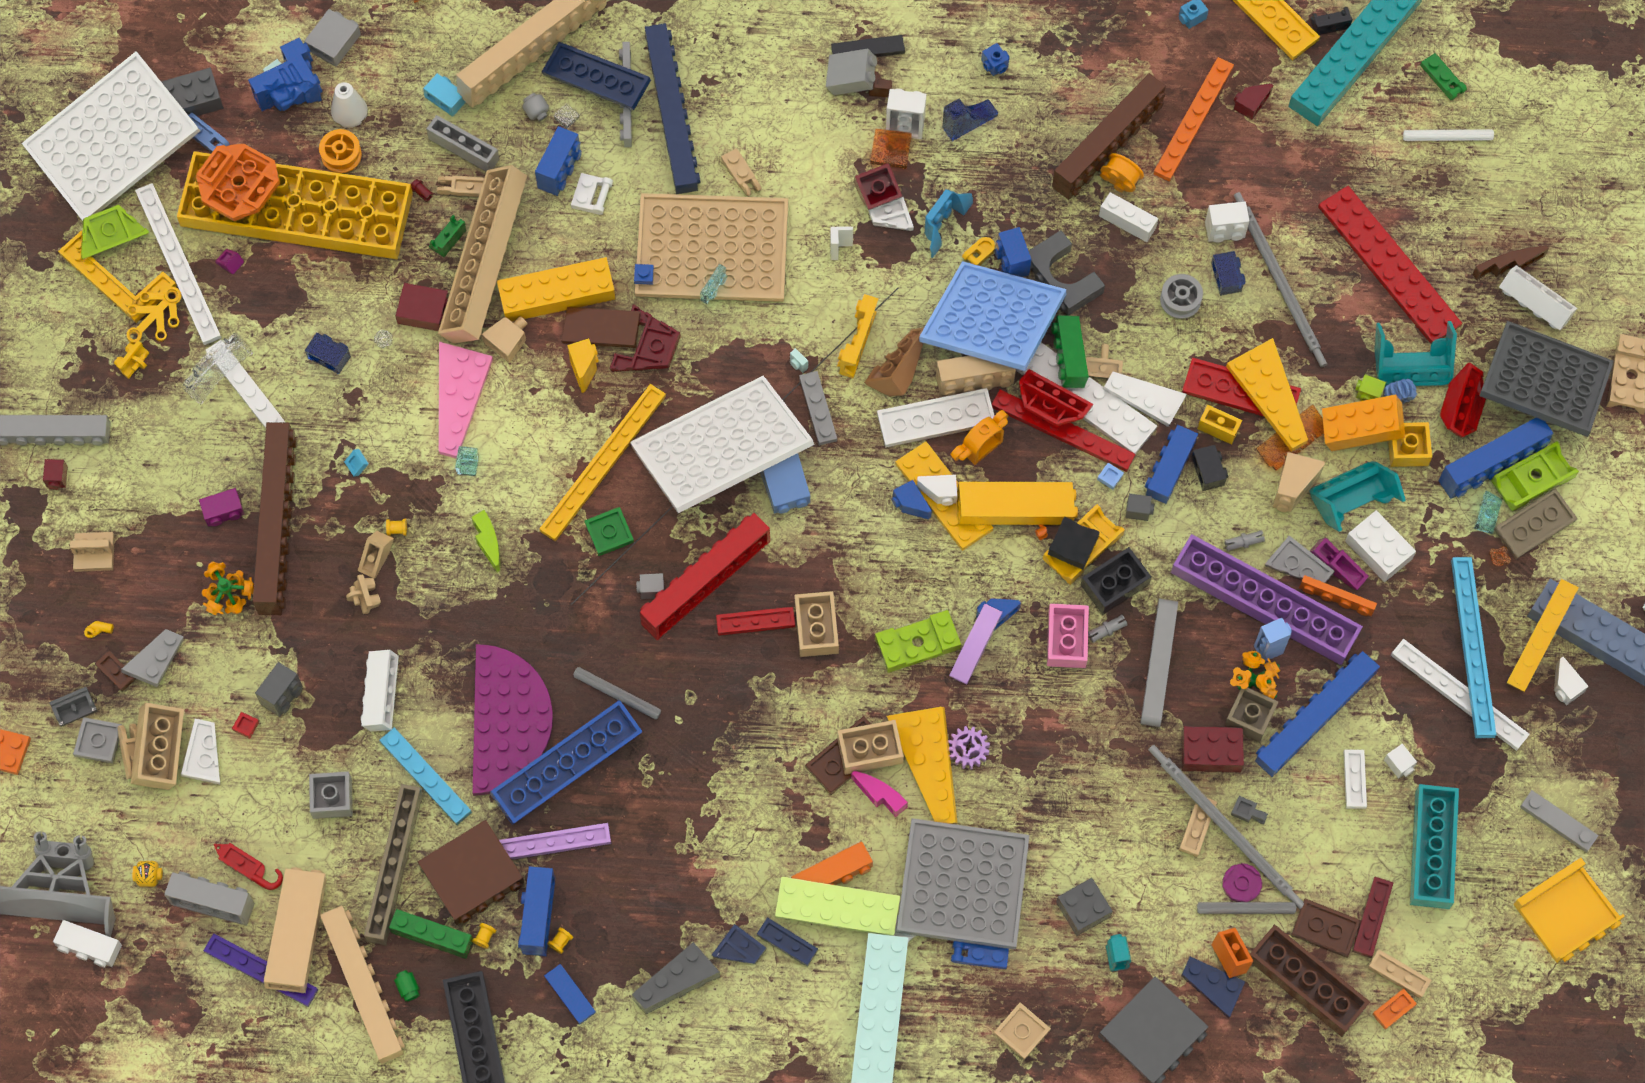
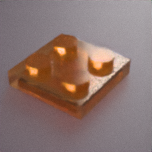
(891, 148)

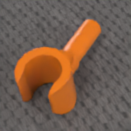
(1041, 533)

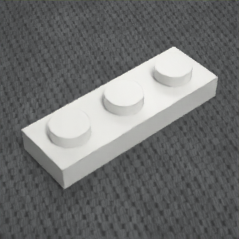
(1355, 779)

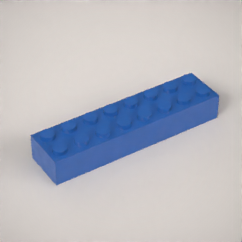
(565, 762)

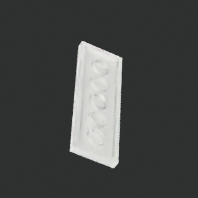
(934, 417)

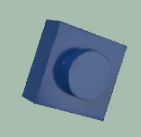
(643, 274)

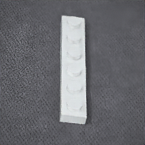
(251, 394)

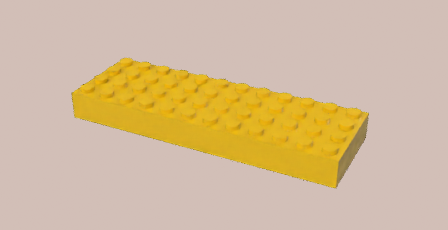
(313, 211)

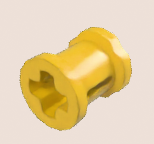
(396, 527)
(484, 935)
(560, 940)

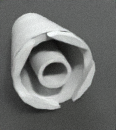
(348, 106)

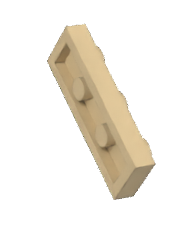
(1195, 830)
(1399, 973)

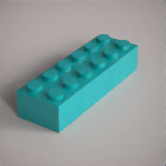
(1434, 846)

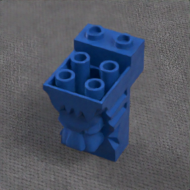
(288, 82)

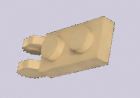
(740, 171)
(460, 185)
(127, 747)

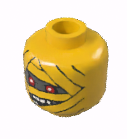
(147, 873)

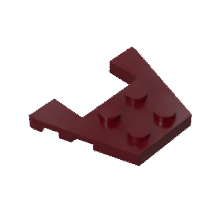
(654, 348)

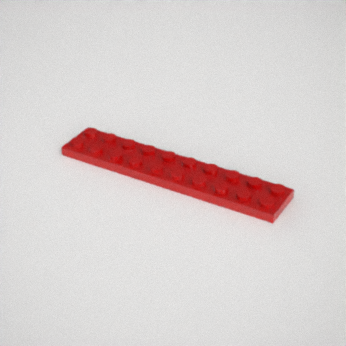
(1389, 264)

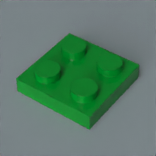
(609, 531)

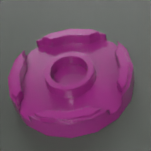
(1242, 883)

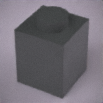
(1139, 507)

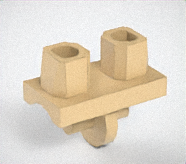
(360, 594)

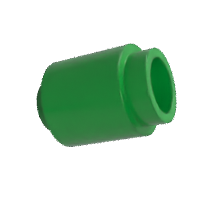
(407, 985)

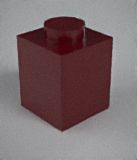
(55, 473)

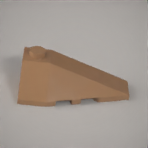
(899, 368)

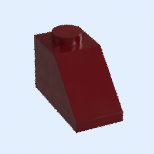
(1252, 99)

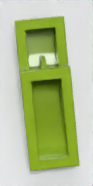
(487, 538)

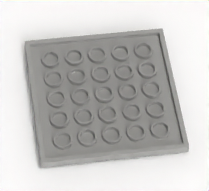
(963, 884)

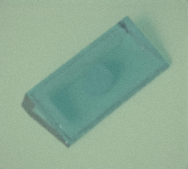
(1488, 513)

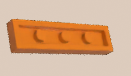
(1343, 598)

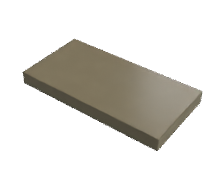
(1535, 523)

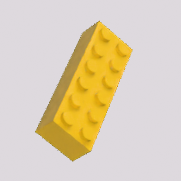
(556, 289)

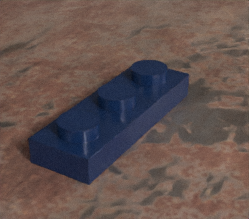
(787, 942)

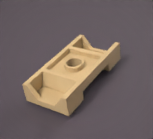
(1628, 358)

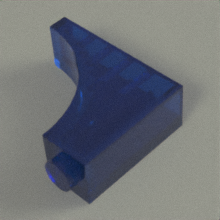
(961, 119)

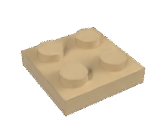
(1022, 1031)

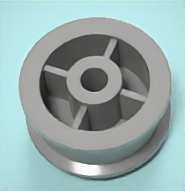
(1181, 296)

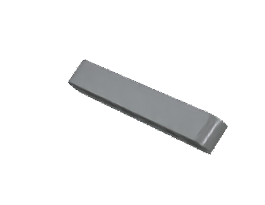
(1159, 662)

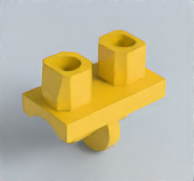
(133, 359)

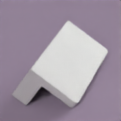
(840, 237)

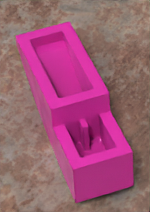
(880, 793)

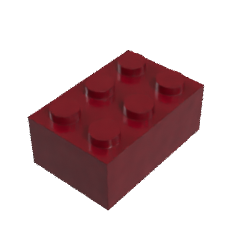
(1212, 749)

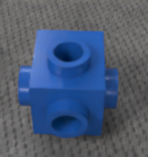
(995, 59)

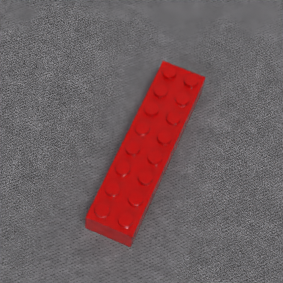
(704, 576)

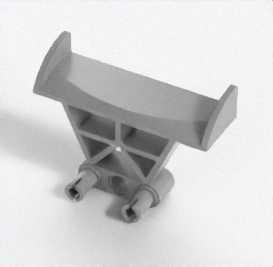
(52, 903)

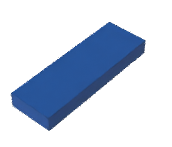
(570, 994)

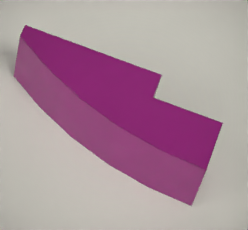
(1340, 562)

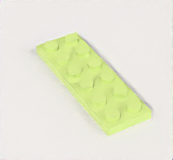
(837, 906)

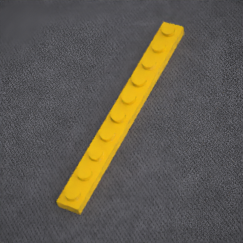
(602, 462)

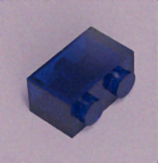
(1227, 273)
(327, 352)

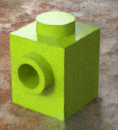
(1369, 388)

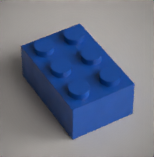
(558, 161)

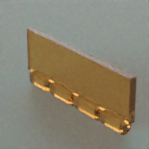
(1274, 448)

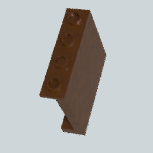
(471, 872)

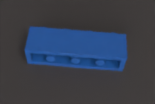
(1171, 464)

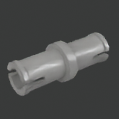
(1244, 540)
(1107, 628)

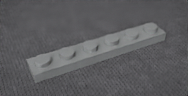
(625, 117)

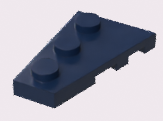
(1213, 984)

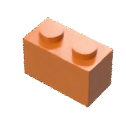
(1232, 952)

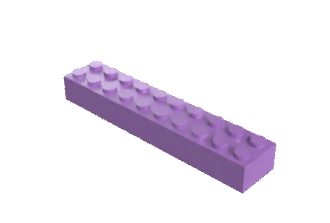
(1266, 598)

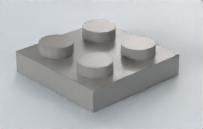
(97, 740)

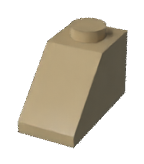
(375, 553)

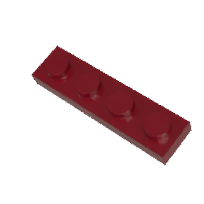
(1372, 917)

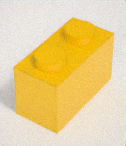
(1219, 424)

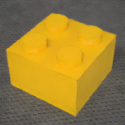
(1414, 448)

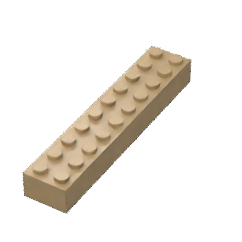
(523, 47)
(482, 254)

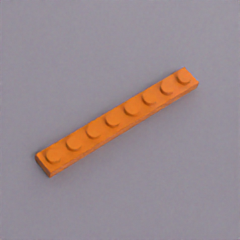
(1193, 119)

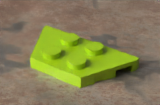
(108, 230)

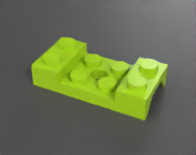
(1518, 485)
(937, 635)

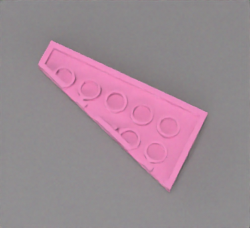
(460, 386)

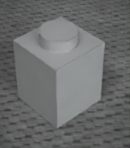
(650, 585)

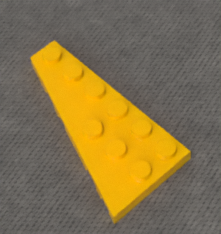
(1267, 386)

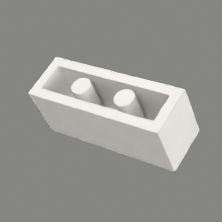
(1128, 217)
(87, 944)

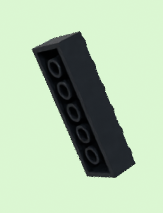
(473, 1029)

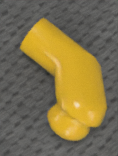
(98, 627)

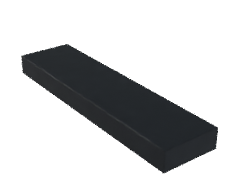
(878, 46)

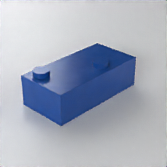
(537, 911)

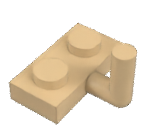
(1103, 366)

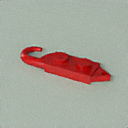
(246, 865)

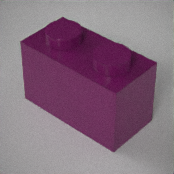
(221, 507)

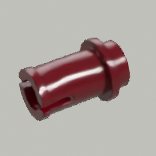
(418, 187)

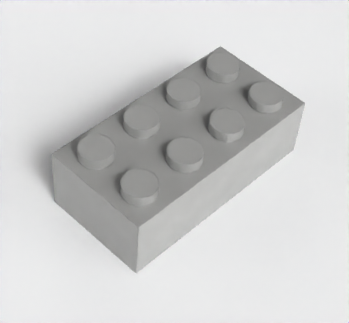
(209, 898)

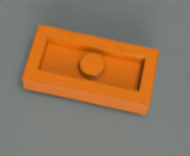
(1394, 1009)

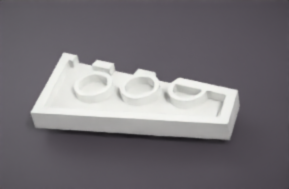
(1147, 397)

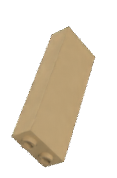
(295, 930)

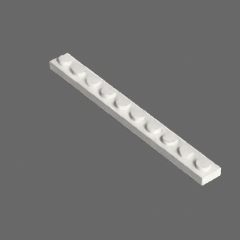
(178, 264)

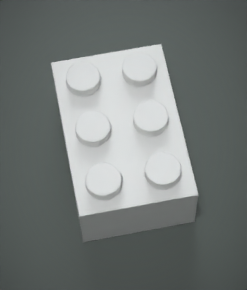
(906, 112)
(1380, 546)

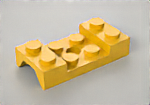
(851, 355)
(1107, 537)

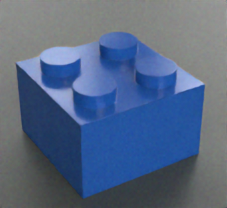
(1013, 253)

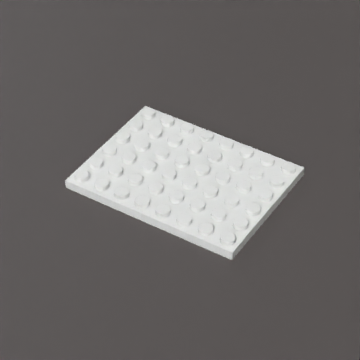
(111, 137)
(721, 444)

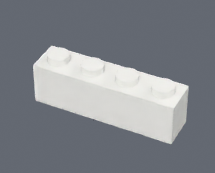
(1537, 297)
(379, 690)

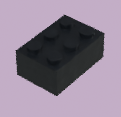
(1115, 580)

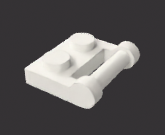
(585, 193)

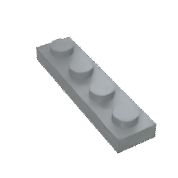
(818, 408)

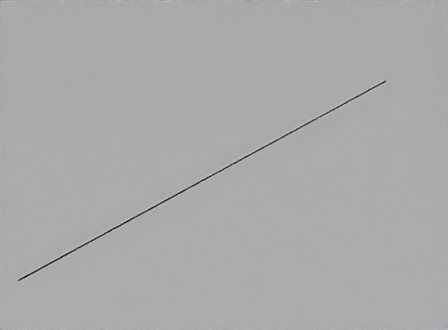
(672, 506)

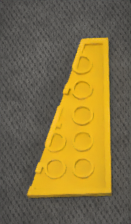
(927, 752)

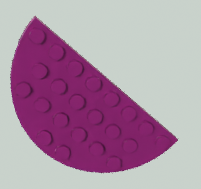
(509, 717)

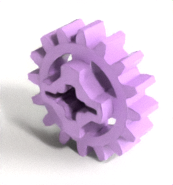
(975, 750)

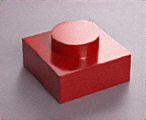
(245, 725)

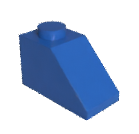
(911, 500)
(1006, 606)

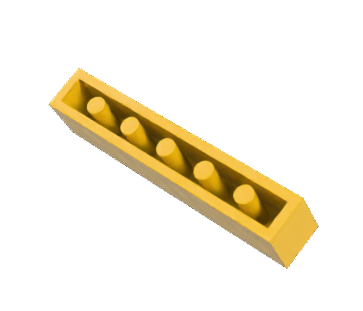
(1542, 635)

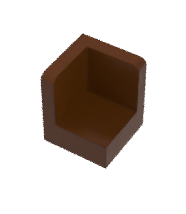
(880, 87)

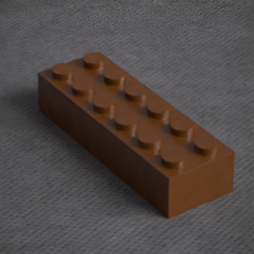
(1308, 980)

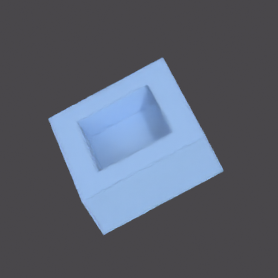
(1110, 476)

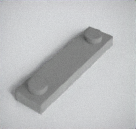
(1559, 821)

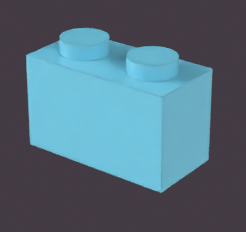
(443, 94)

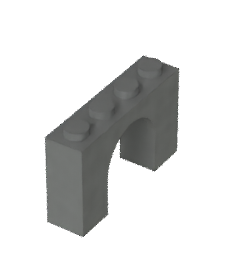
(1078, 293)

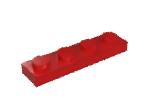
(755, 621)

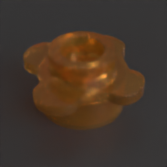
(1496, 561)

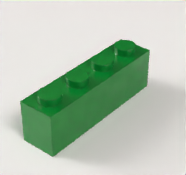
(1070, 351)
(431, 934)

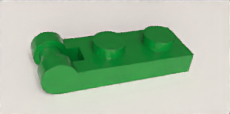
(1443, 76)

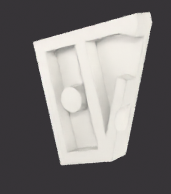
(892, 215)

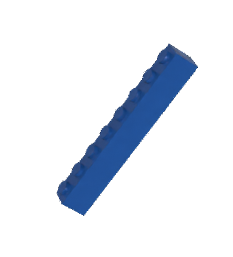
(1317, 713)

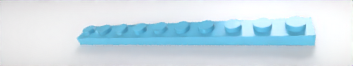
(1473, 647)

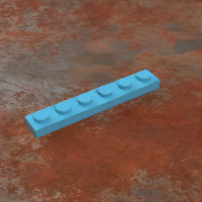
(425, 776)

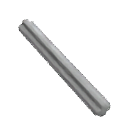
(617, 693)
(1246, 908)

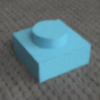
(356, 462)

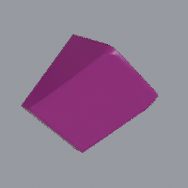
(230, 261)

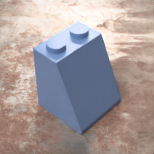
(786, 485)

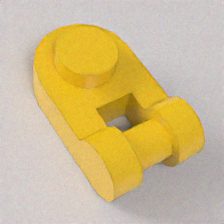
(984, 247)

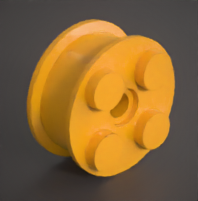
(340, 151)
(1121, 173)

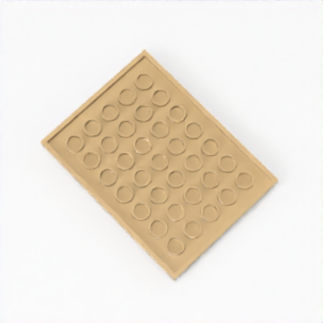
(696, 233)

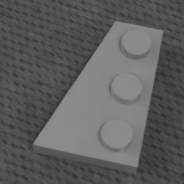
(1298, 561)
(154, 658)

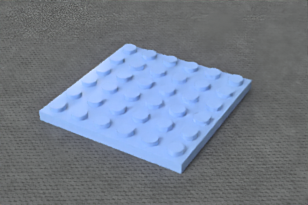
(993, 316)

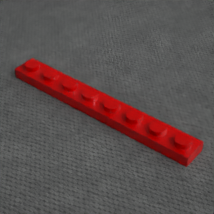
(1066, 433)

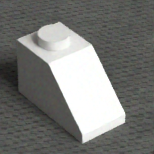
(939, 488)
(1568, 683)

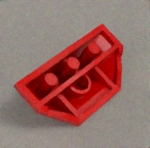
(1051, 400)
(1462, 401)

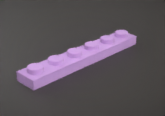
(557, 841)

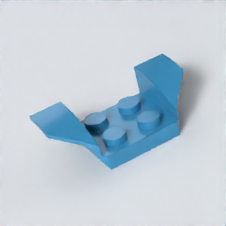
(942, 210)

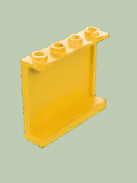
(1568, 912)

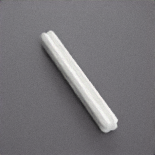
(1448, 135)

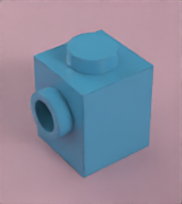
(1193, 13)

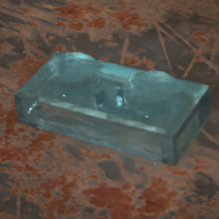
(710, 290)

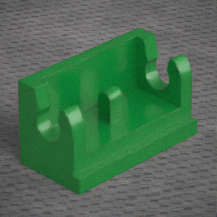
(448, 236)

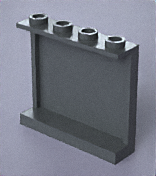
(1154, 1031)

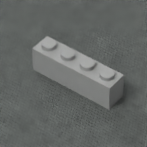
(462, 143)

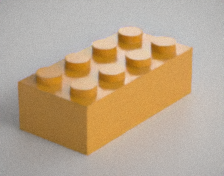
(1363, 422)

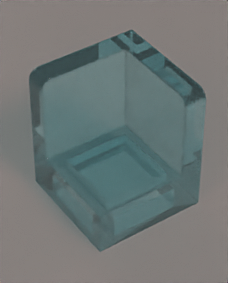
(467, 461)

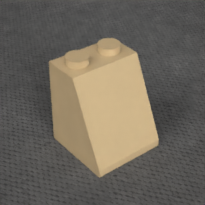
(1296, 480)

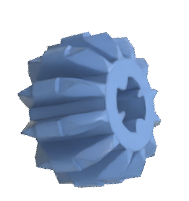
(1403, 389)

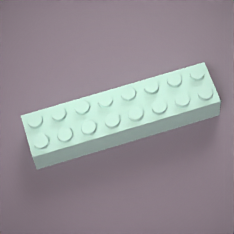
(879, 1009)

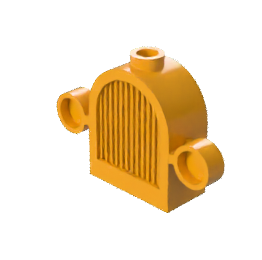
(982, 439)

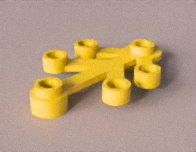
(155, 312)

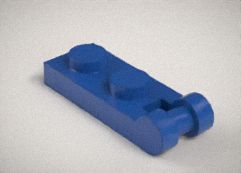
(980, 955)

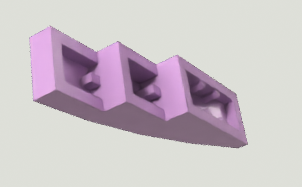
(975, 644)

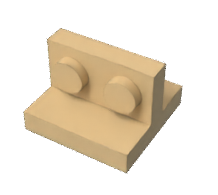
(93, 551)

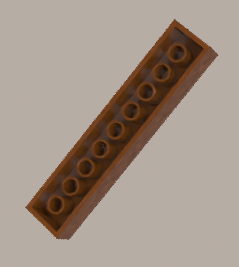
(274, 519)

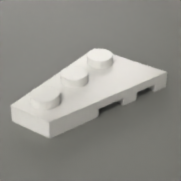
(201, 754)

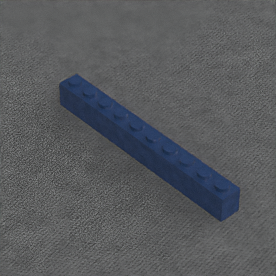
(671, 108)

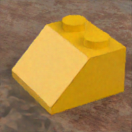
(583, 361)

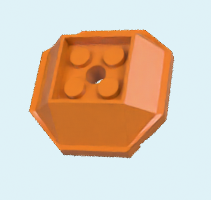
(226, 169)

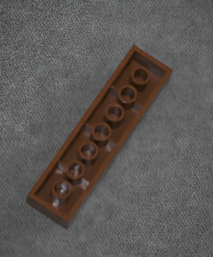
(1109, 136)

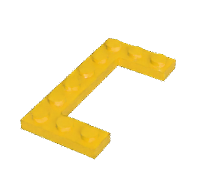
(108, 283)

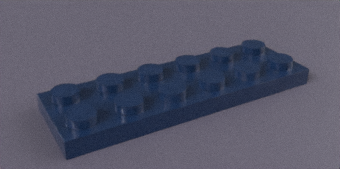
(596, 75)

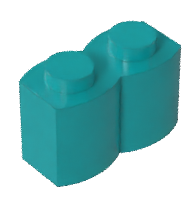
(1118, 953)

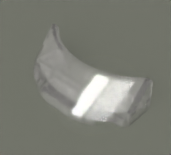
(215, 366)

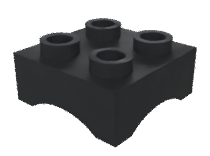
(1073, 543)

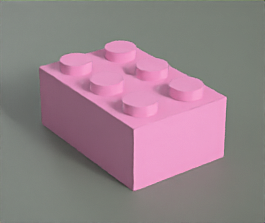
(1067, 636)

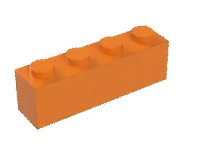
(839, 867)

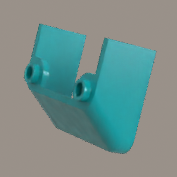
(1420, 367)
(1354, 489)

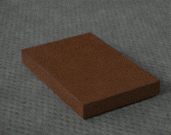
(1326, 928)

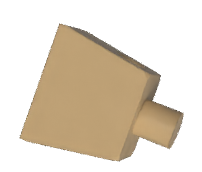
(506, 337)

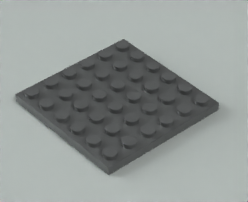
(1547, 378)

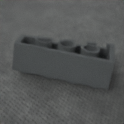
(681, 975)

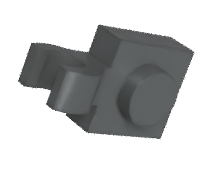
(1246, 809)

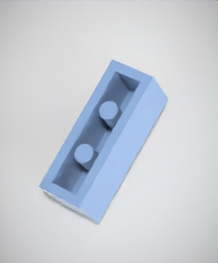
(1273, 639)

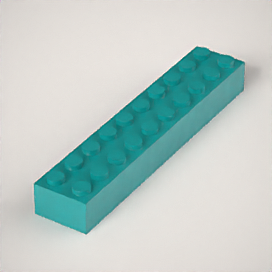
(1350, 57)

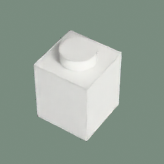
(1400, 761)

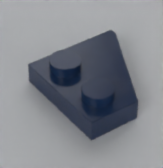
(739, 947)

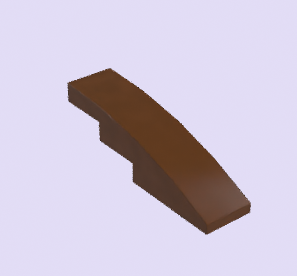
(1504, 262)

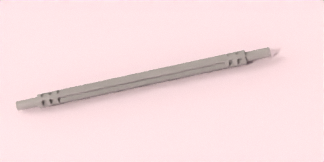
(1283, 285)
(1276, 879)

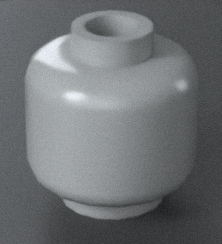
(535, 107)

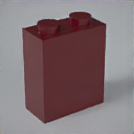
(421, 306)

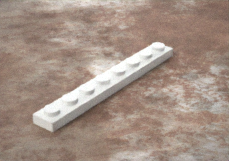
(1454, 690)

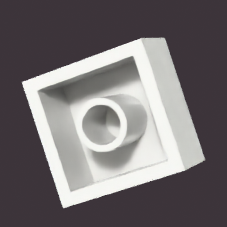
(1227, 222)

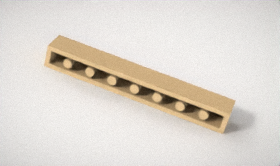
(362, 985)

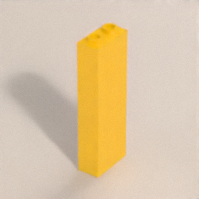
(1015, 503)

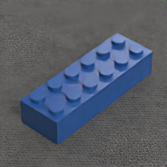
(1494, 457)

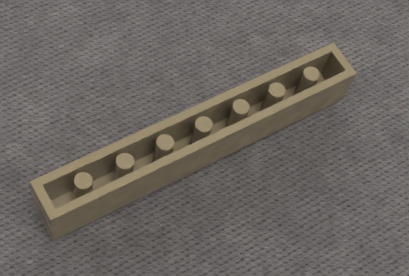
(393, 864)

